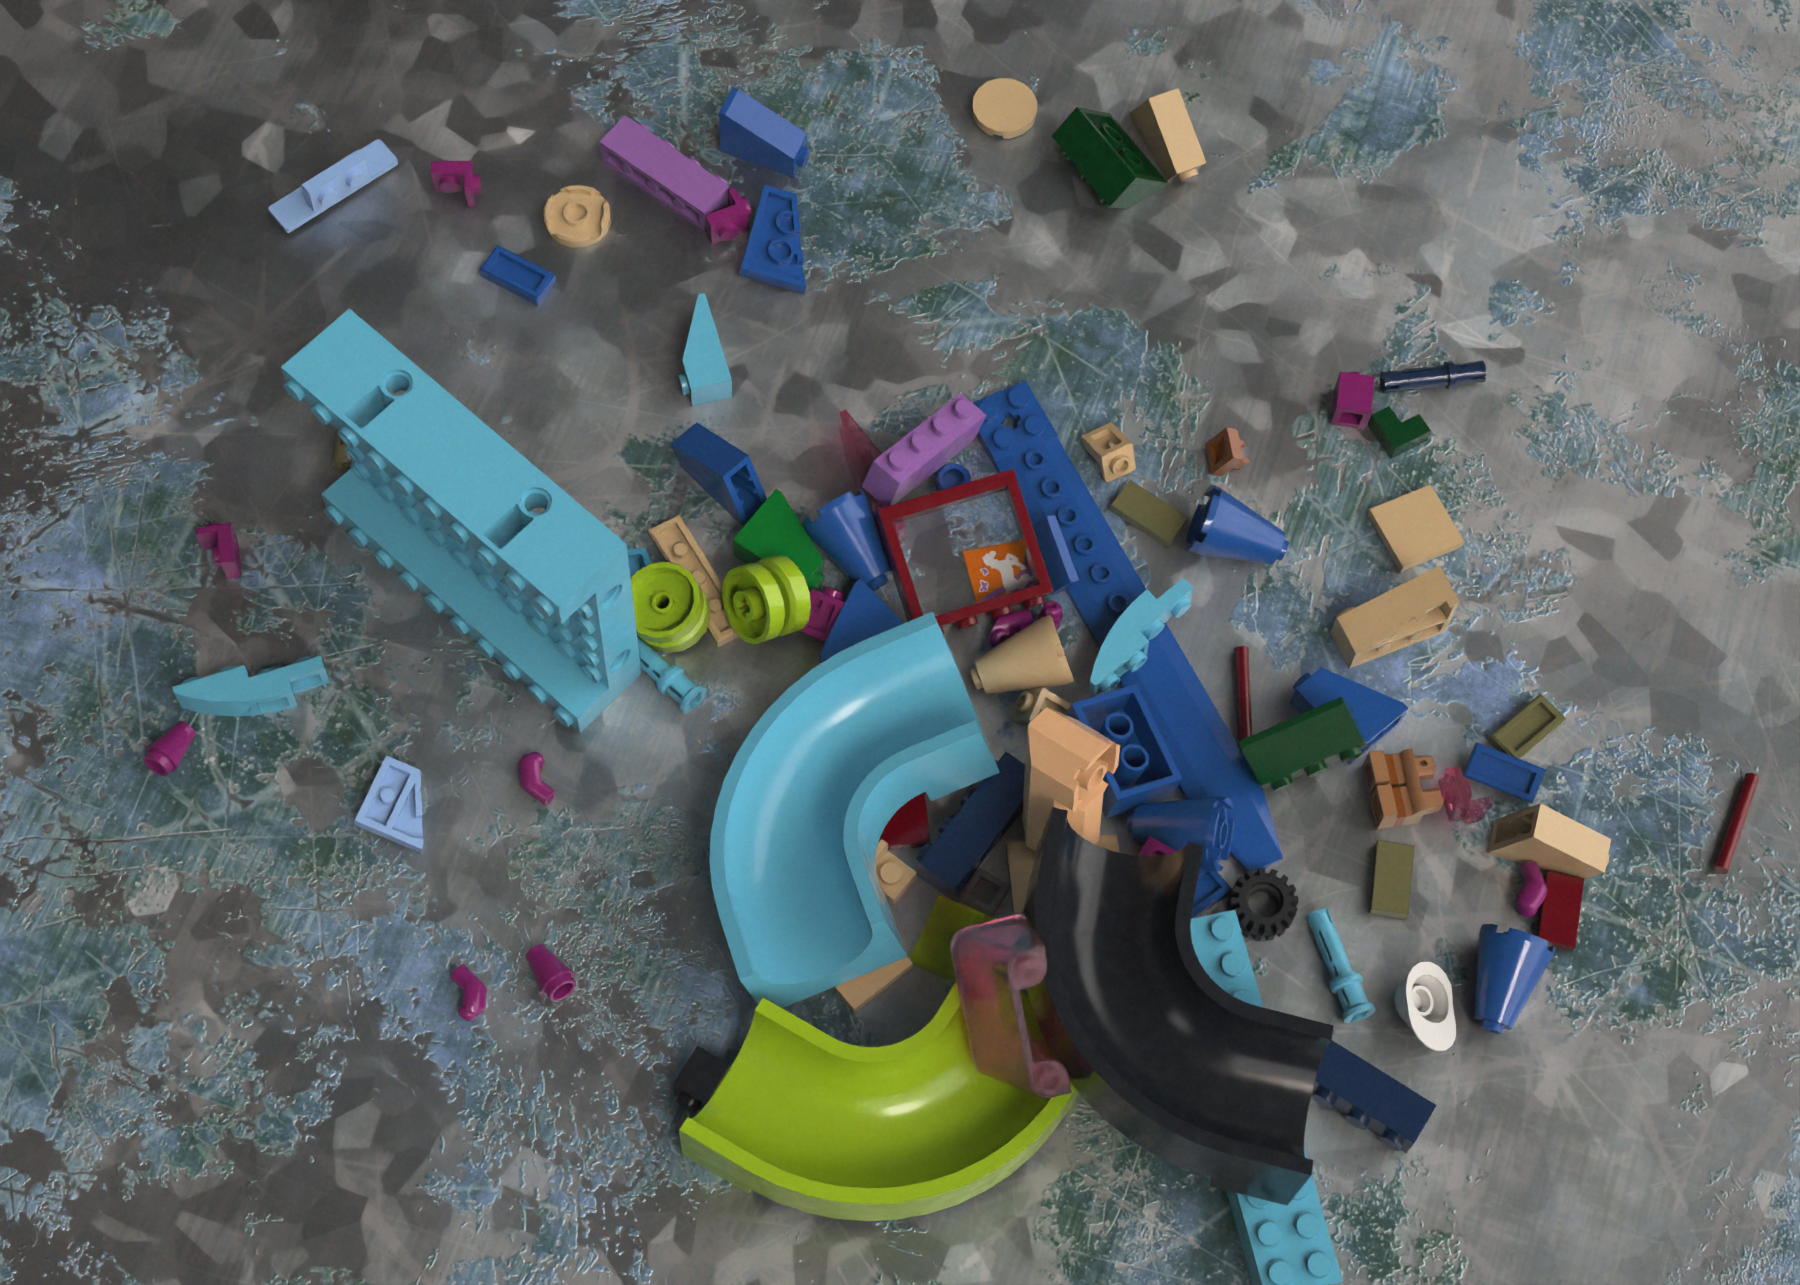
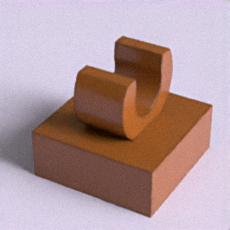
(1225, 452)

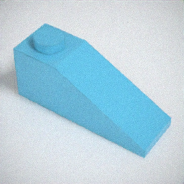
(703, 361)

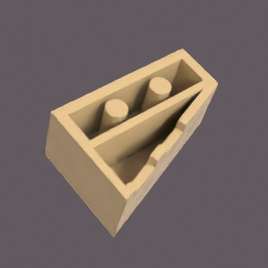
(1396, 618)

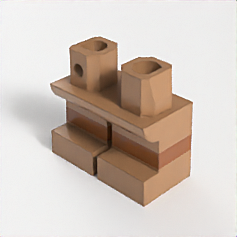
(1397, 789)

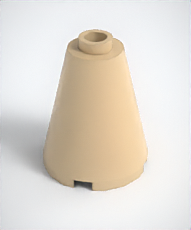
(1024, 661)

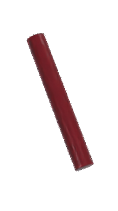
(1243, 692)
(1736, 823)

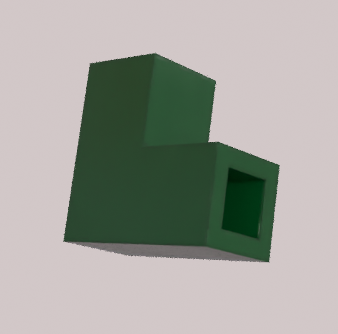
(1397, 436)

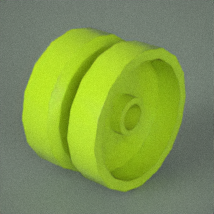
(766, 599)
(669, 607)

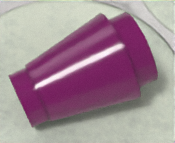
(169, 749)
(550, 973)

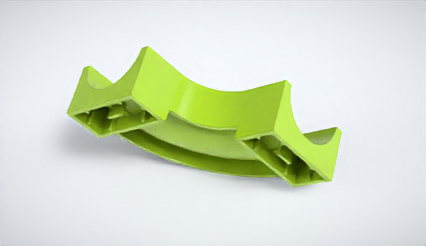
(867, 1126)

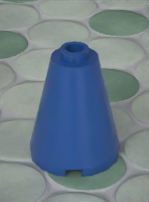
(1234, 531)
(851, 539)
(1186, 821)
(1507, 975)

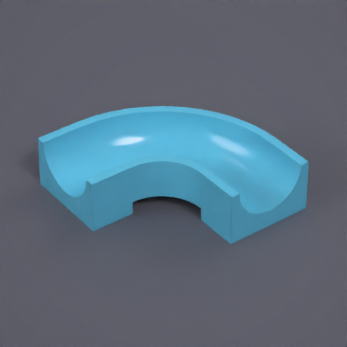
(813, 797)

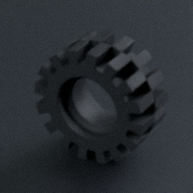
(1269, 884)

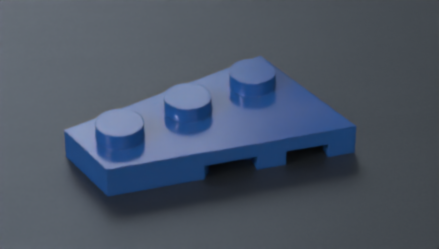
(774, 242)

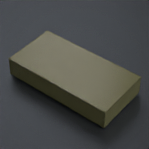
(1148, 513)
(1527, 728)
(1391, 879)

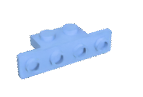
(332, 185)

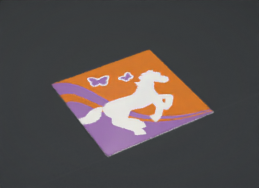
(998, 570)

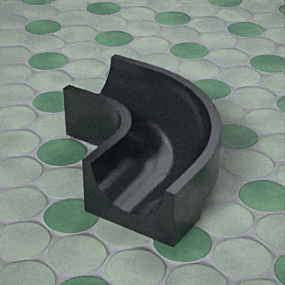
(1151, 1031)

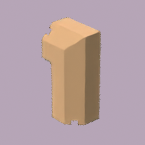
(1065, 772)

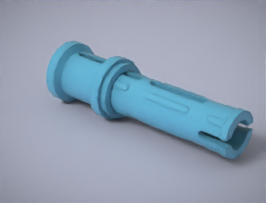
(670, 679)
(1345, 980)

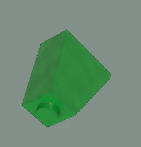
(779, 532)

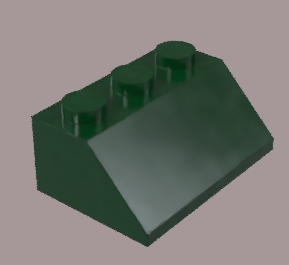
(1107, 158)
(1304, 744)

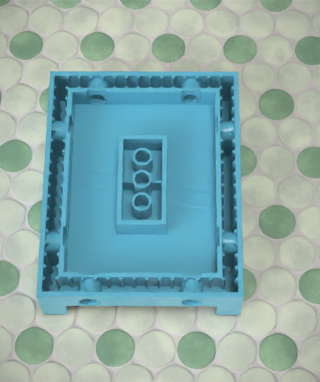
(458, 523)

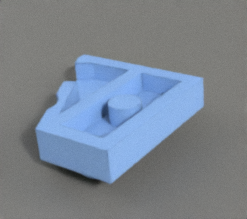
(394, 805)

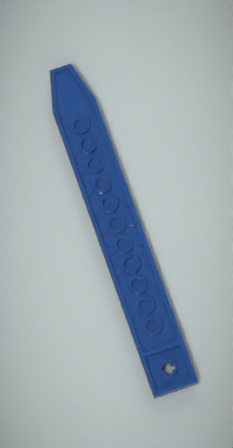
(1106, 587)

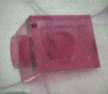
(1456, 796)

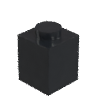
(699, 1080)

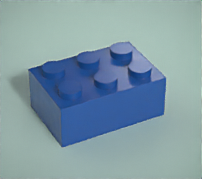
(1145, 764)

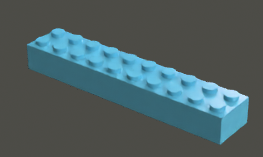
(1277, 1240)

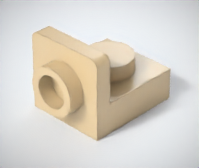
(1111, 451)
(1034, 701)
(892, 873)

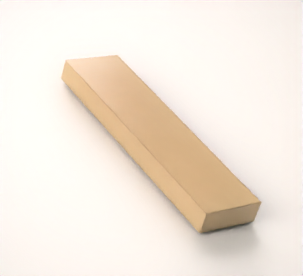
(679, 547)

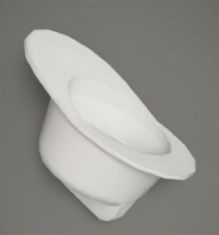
(1427, 1005)

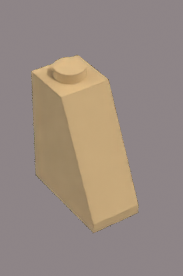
(1169, 135)
(1550, 841)

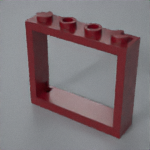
(967, 616)

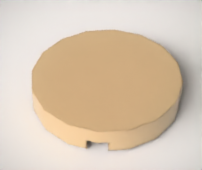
(1004, 108)
(577, 216)

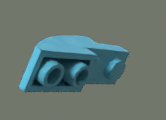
(1127, 643)
(237, 694)

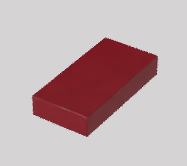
(1560, 910)

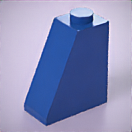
(761, 135)
(721, 471)
(859, 619)
(1374, 711)

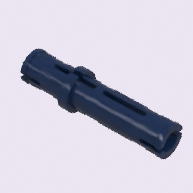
(1428, 377)

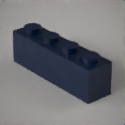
(974, 830)
(1370, 1098)

